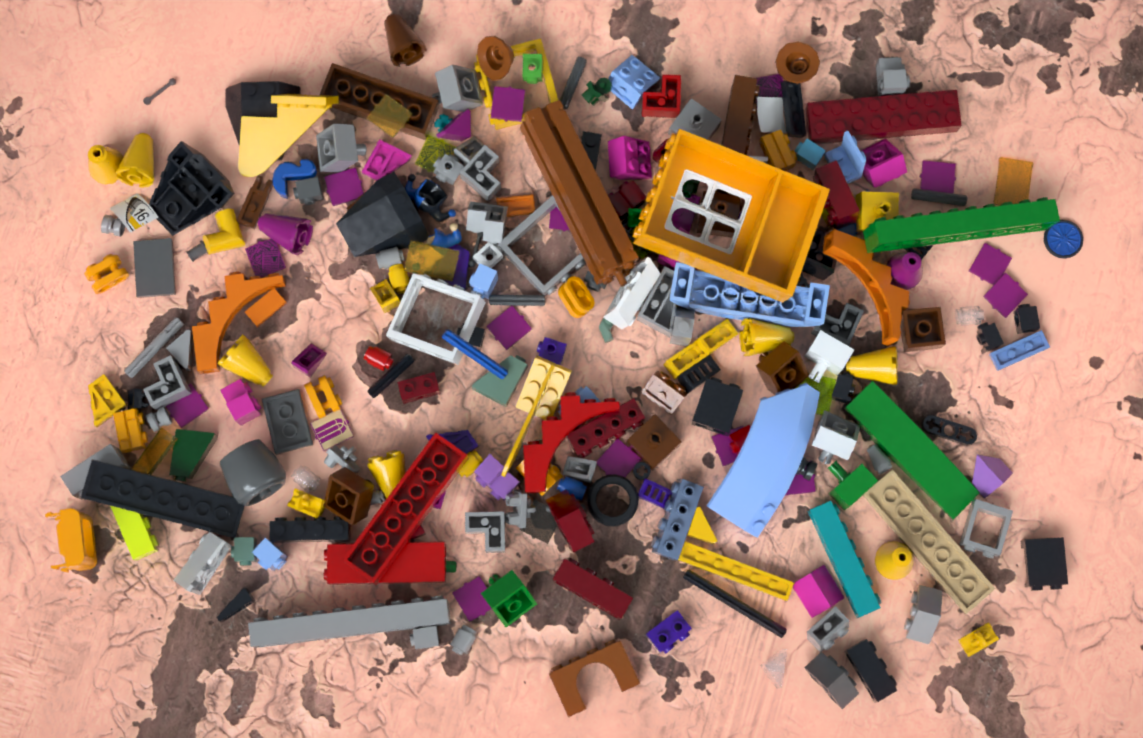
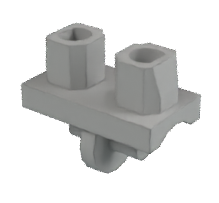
(343, 457)
(521, 508)

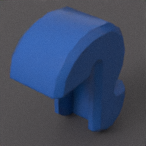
(289, 171)

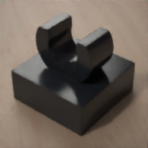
(135, 399)

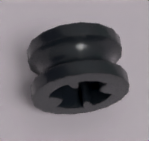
(637, 466)

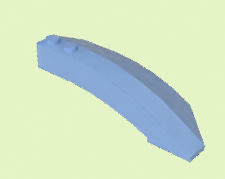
(767, 459)

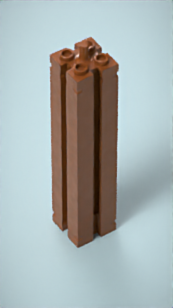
(579, 193)

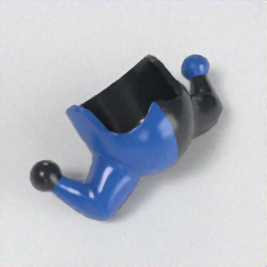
(429, 198)

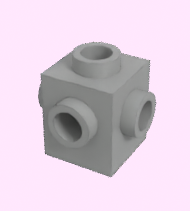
(451, 174)

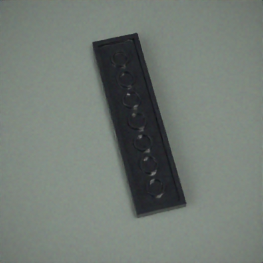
(162, 498)

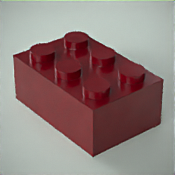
(840, 203)
(571, 520)

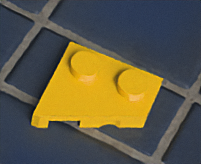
(104, 400)

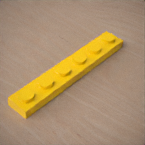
(736, 571)

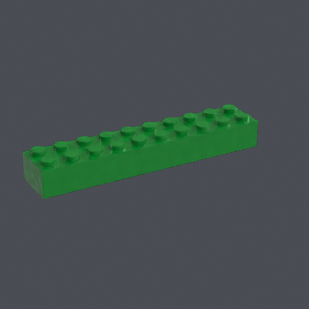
(961, 225)

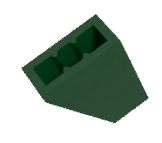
(190, 452)

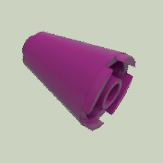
(287, 231)
(905, 270)

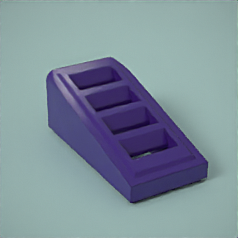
(646, 483)

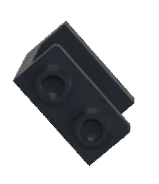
(717, 406)
(1045, 563)

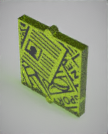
(431, 151)

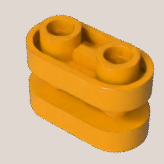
(96, 271)
(576, 297)
(326, 385)

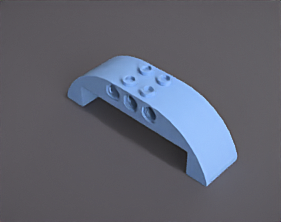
(724, 299)

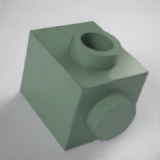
(243, 550)

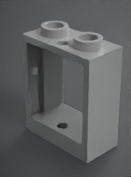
(978, 505)

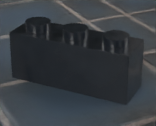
(871, 670)

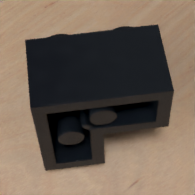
(816, 262)

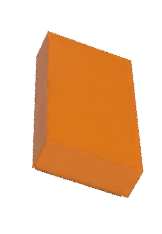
(518, 205)
(265, 307)

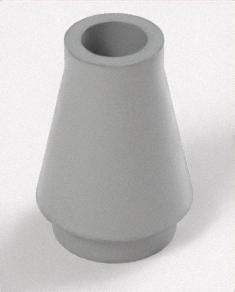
(879, 460)

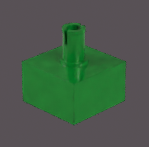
(850, 485)
(508, 597)

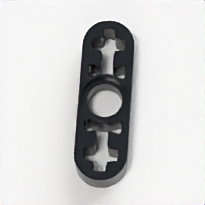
(961, 439)

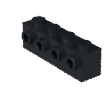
(309, 531)

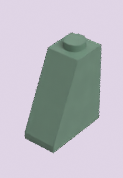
(502, 389)

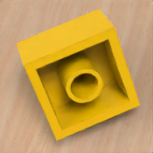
(874, 206)

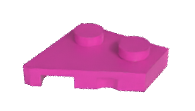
(384, 160)

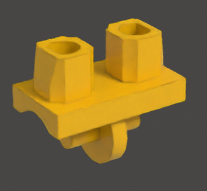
(306, 503)
(978, 639)

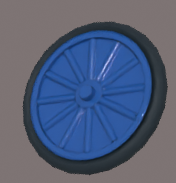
(1063, 239)

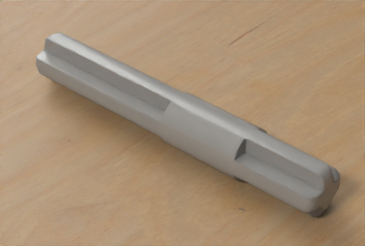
(158, 342)

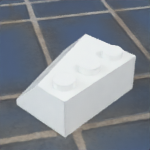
(632, 296)
(202, 563)

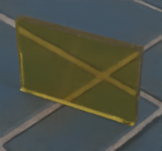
(1012, 181)
(431, 260)
(155, 452)

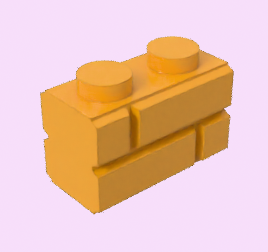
(777, 150)
(130, 431)

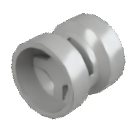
(112, 225)
(162, 417)

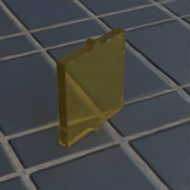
(389, 116)

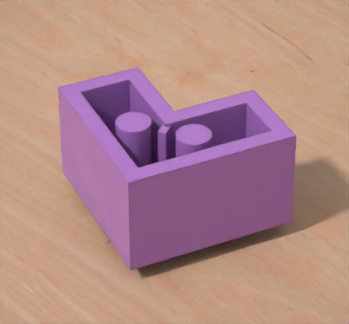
(489, 475)

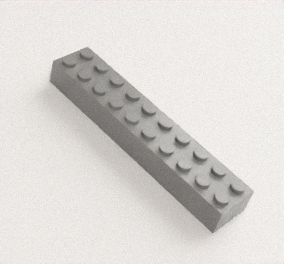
(349, 623)

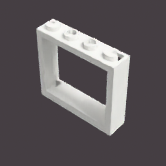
(406, 305)

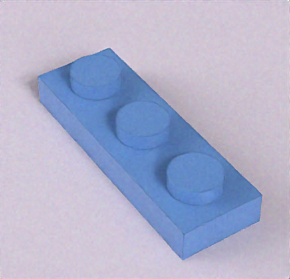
(1019, 350)

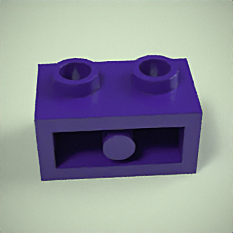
(551, 350)
(668, 632)

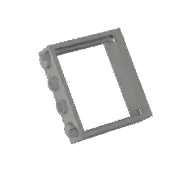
(550, 287)

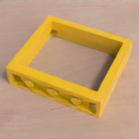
(519, 49)

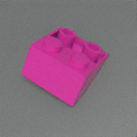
(629, 158)

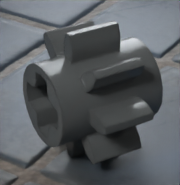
(591, 283)

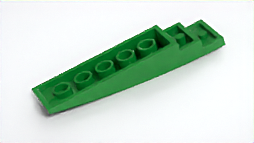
(912, 450)

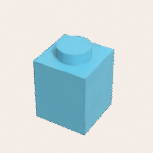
(809, 153)

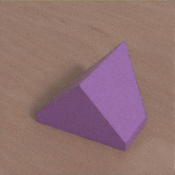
(989, 474)

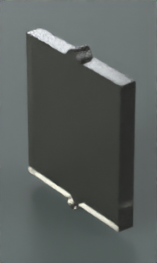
(541, 523)

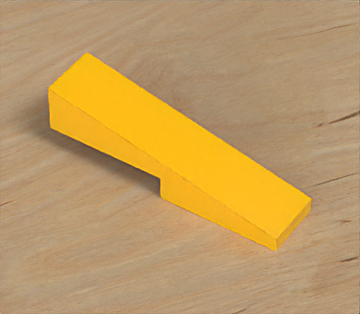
(700, 348)

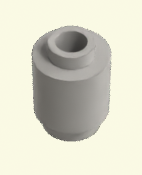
(389, 257)
(463, 640)

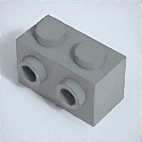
(828, 629)

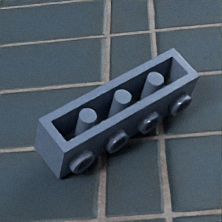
(677, 519)

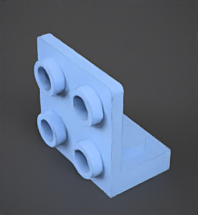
(631, 80)
(848, 157)

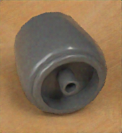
(252, 472)

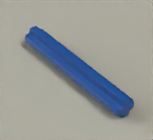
(474, 354)

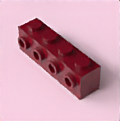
(605, 428)

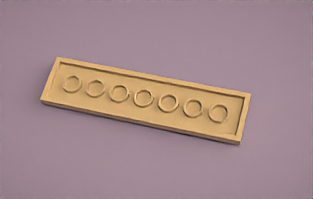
(929, 542)

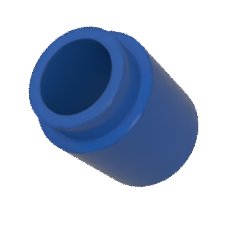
(573, 487)

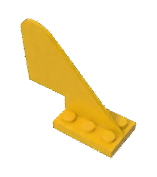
(269, 137)
(539, 397)

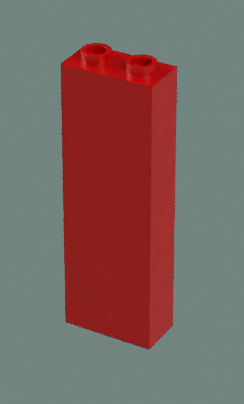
(415, 564)

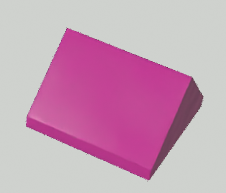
(818, 591)

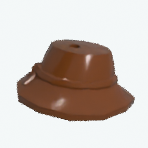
(495, 57)
(797, 57)

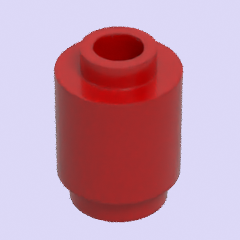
(378, 358)

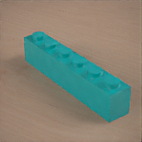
(844, 559)

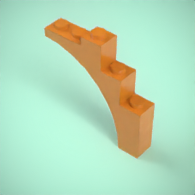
(874, 276)
(222, 311)

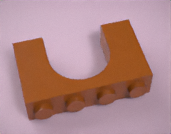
(611, 656)

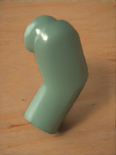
(605, 327)

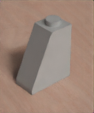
(682, 326)

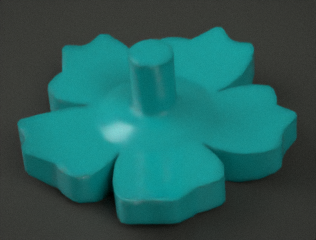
(442, 121)

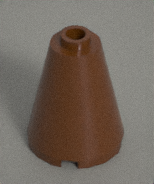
(402, 41)

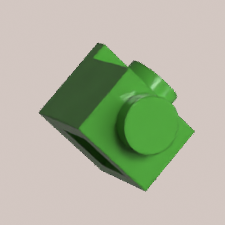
(535, 75)

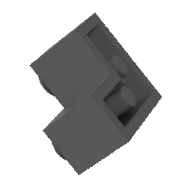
(843, 327)
(832, 679)

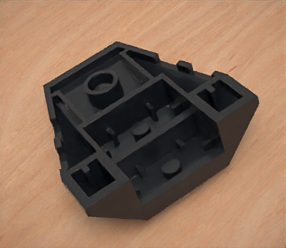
(255, 101)
(188, 189)
(382, 219)

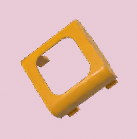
(75, 540)

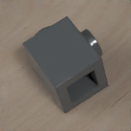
(308, 191)

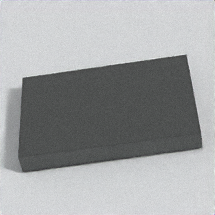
(154, 268)
(287, 421)

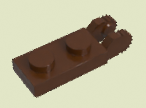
(254, 203)

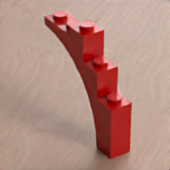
(573, 413)

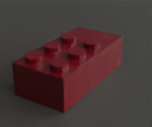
(591, 588)

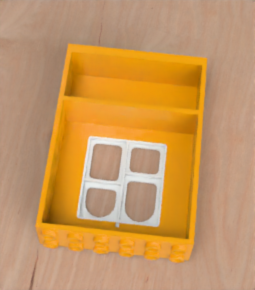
(769, 235)

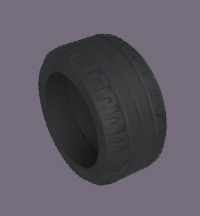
(618, 480)

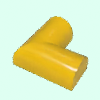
(229, 235)

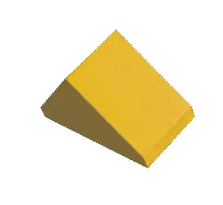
(385, 296)
(700, 528)

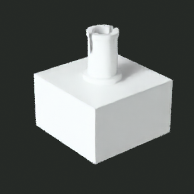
(828, 355)

